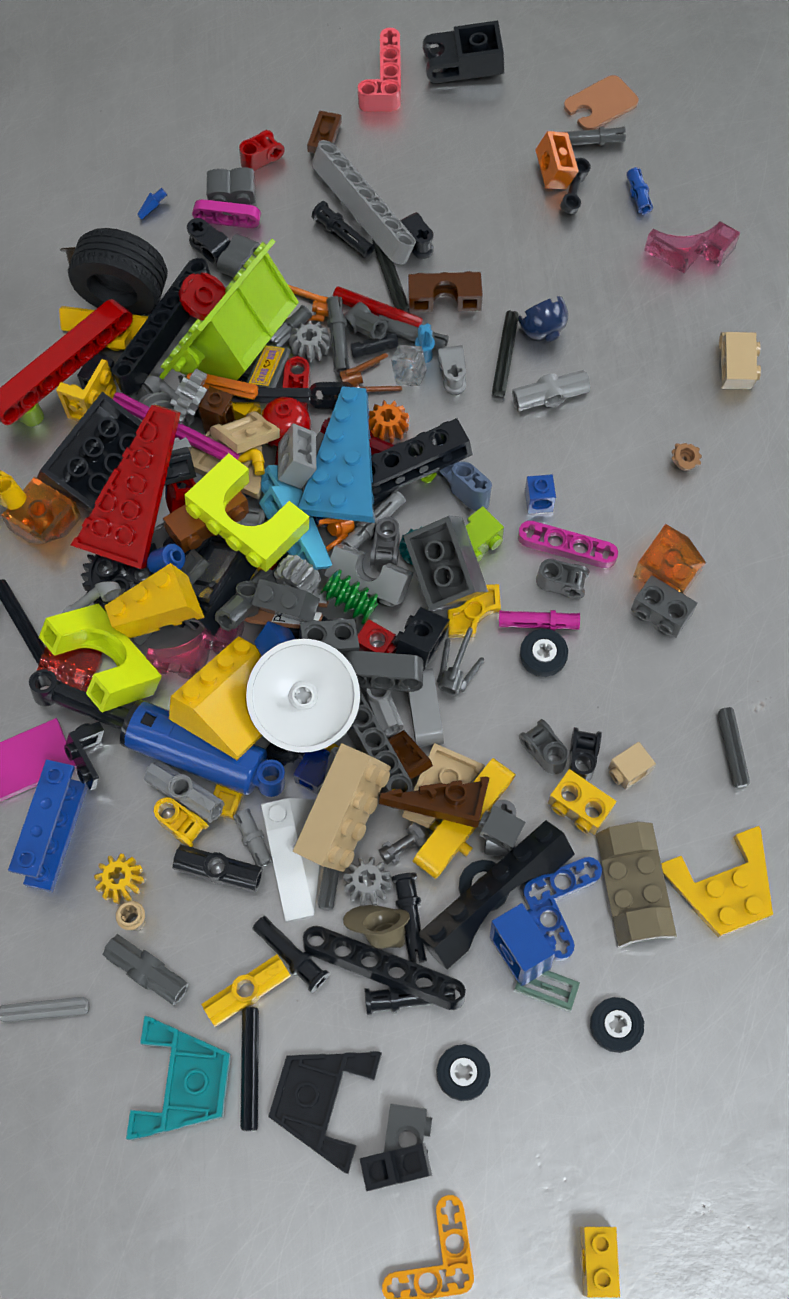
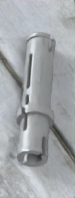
(366, 530)

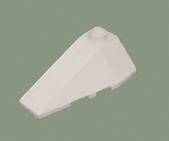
(294, 874)

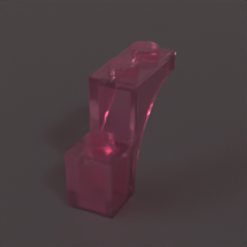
(682, 251)
(192, 656)

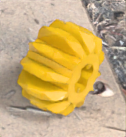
(125, 886)

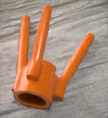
(319, 303)
(338, 528)

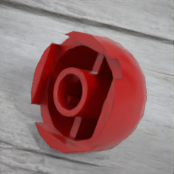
(285, 412)

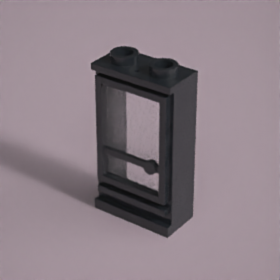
(218, 582)

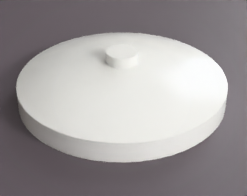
(303, 695)

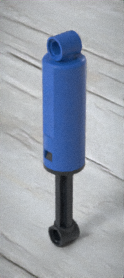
(151, 733)

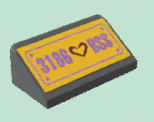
(269, 366)

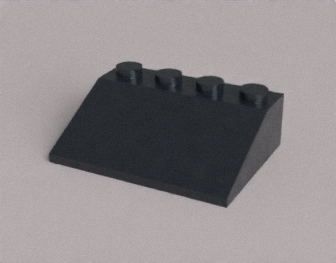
(90, 452)

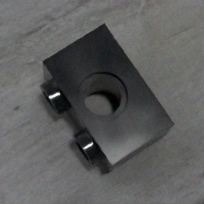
(422, 635)

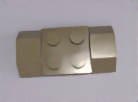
(635, 883)

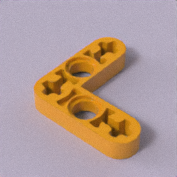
(450, 1261)

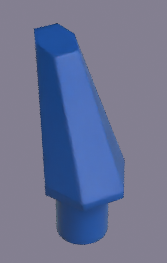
(152, 202)

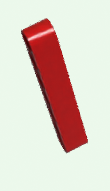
(62, 360)

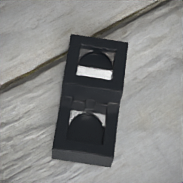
(395, 1167)

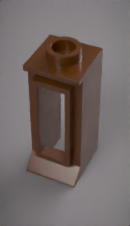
(216, 408)

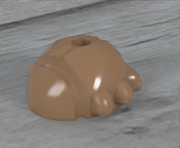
(689, 454)

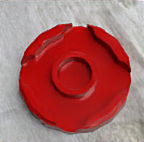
(201, 294)

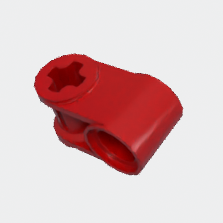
(258, 150)

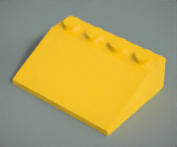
(216, 703)

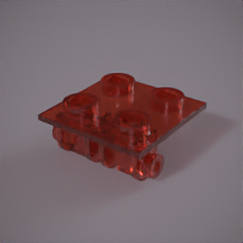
(72, 667)

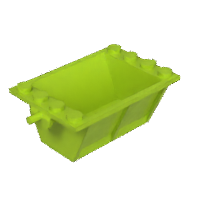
(239, 322)

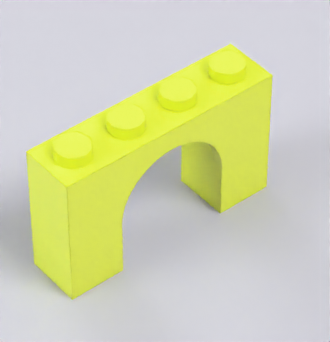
(261, 543)
(91, 628)

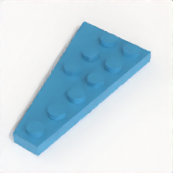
(343, 464)

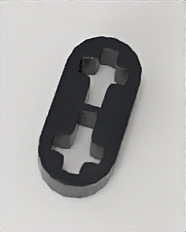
(330, 393)

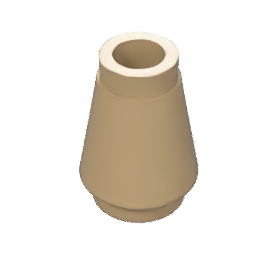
(125, 914)

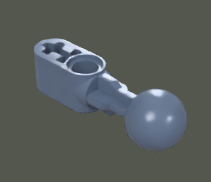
(468, 484)

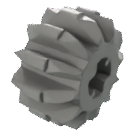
(310, 341)
(297, 573)
(360, 889)

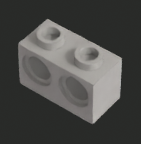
(297, 456)

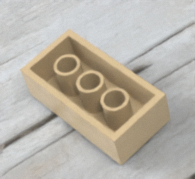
(342, 809)

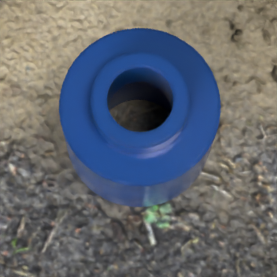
(165, 555)

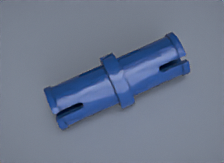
(639, 190)

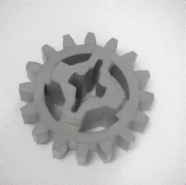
(189, 394)

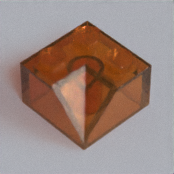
(44, 514)
(671, 560)

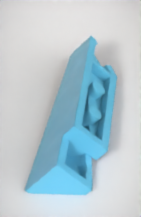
(276, 495)

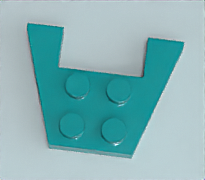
(194, 1082)

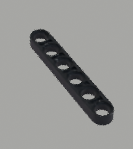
(380, 971)

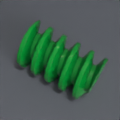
(350, 596)

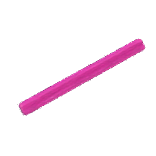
(195, 438)

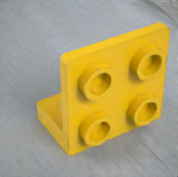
(78, 401)

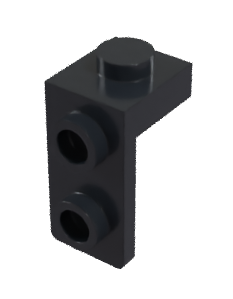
(78, 740)

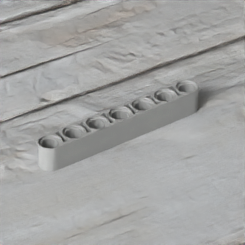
(363, 202)

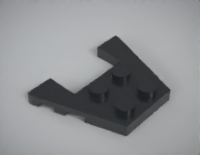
(308, 1097)

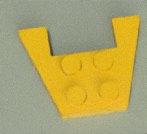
(731, 897)

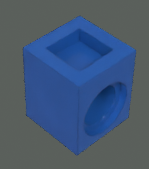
(540, 494)

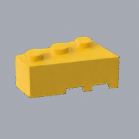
(155, 603)

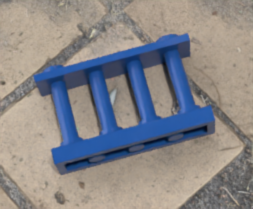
(48, 826)

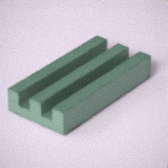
(548, 999)

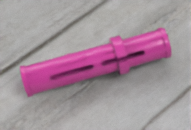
(544, 620)

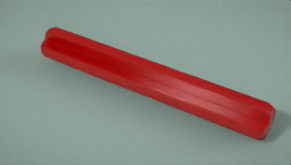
(377, 308)

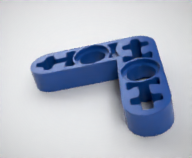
(549, 904)

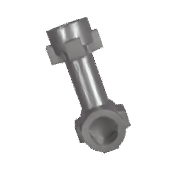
(416, 835)

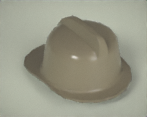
(379, 924)

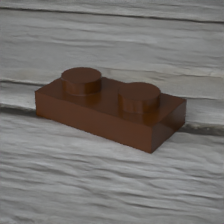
(325, 128)

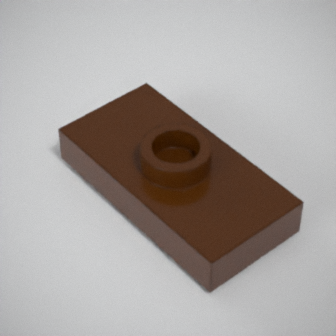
(410, 754)

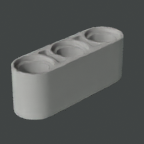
(426, 712)

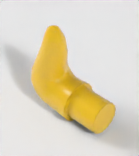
(257, 460)

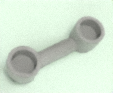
(155, 384)
(107, 591)

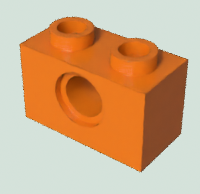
(556, 160)

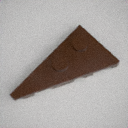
(448, 802)

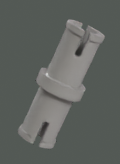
(252, 837)

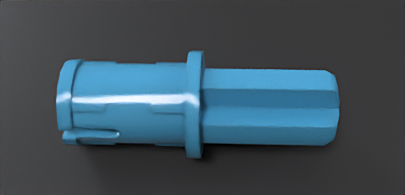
(426, 341)

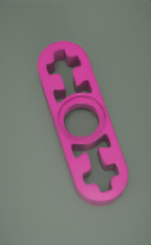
(242, 214)

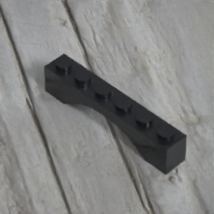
(454, 929)

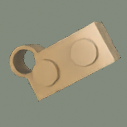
(739, 360)

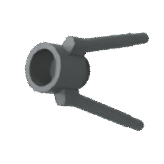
(452, 679)

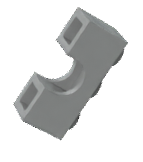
(390, 584)

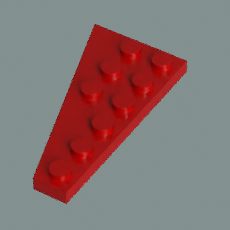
(130, 501)

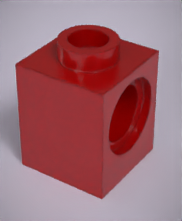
(373, 632)

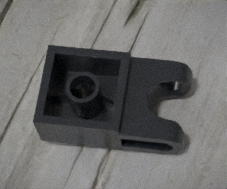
(465, 52)

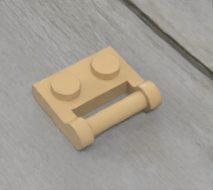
(245, 432)

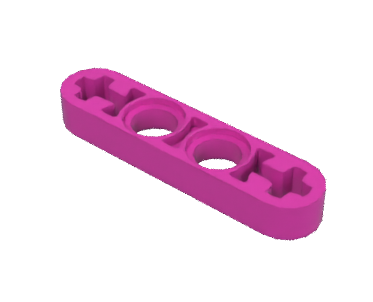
(566, 549)

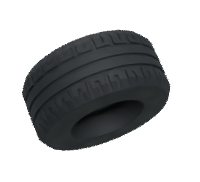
(119, 268)

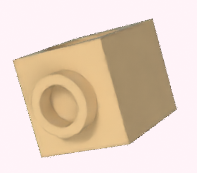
(631, 766)

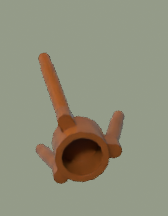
(354, 376)

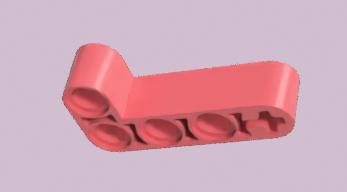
(384, 93)

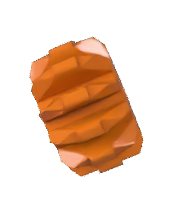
(388, 421)

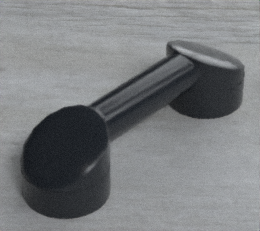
(571, 202)

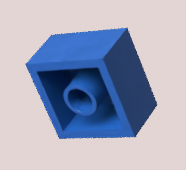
(522, 944)

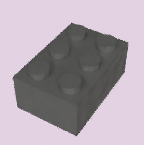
(445, 563)

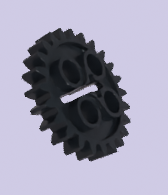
(99, 564)

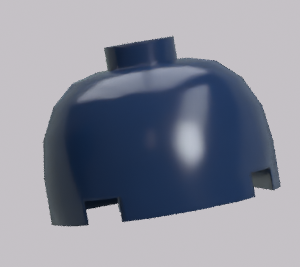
(545, 320)

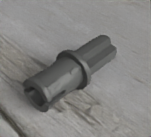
(284, 332)

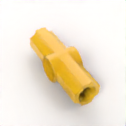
(229, 1002)

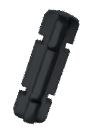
(373, 345)

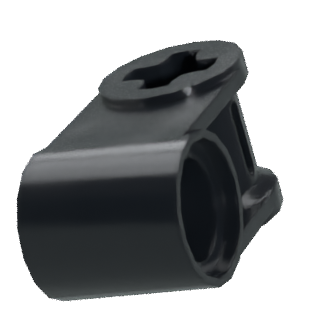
(422, 233)
(207, 239)
(584, 750)

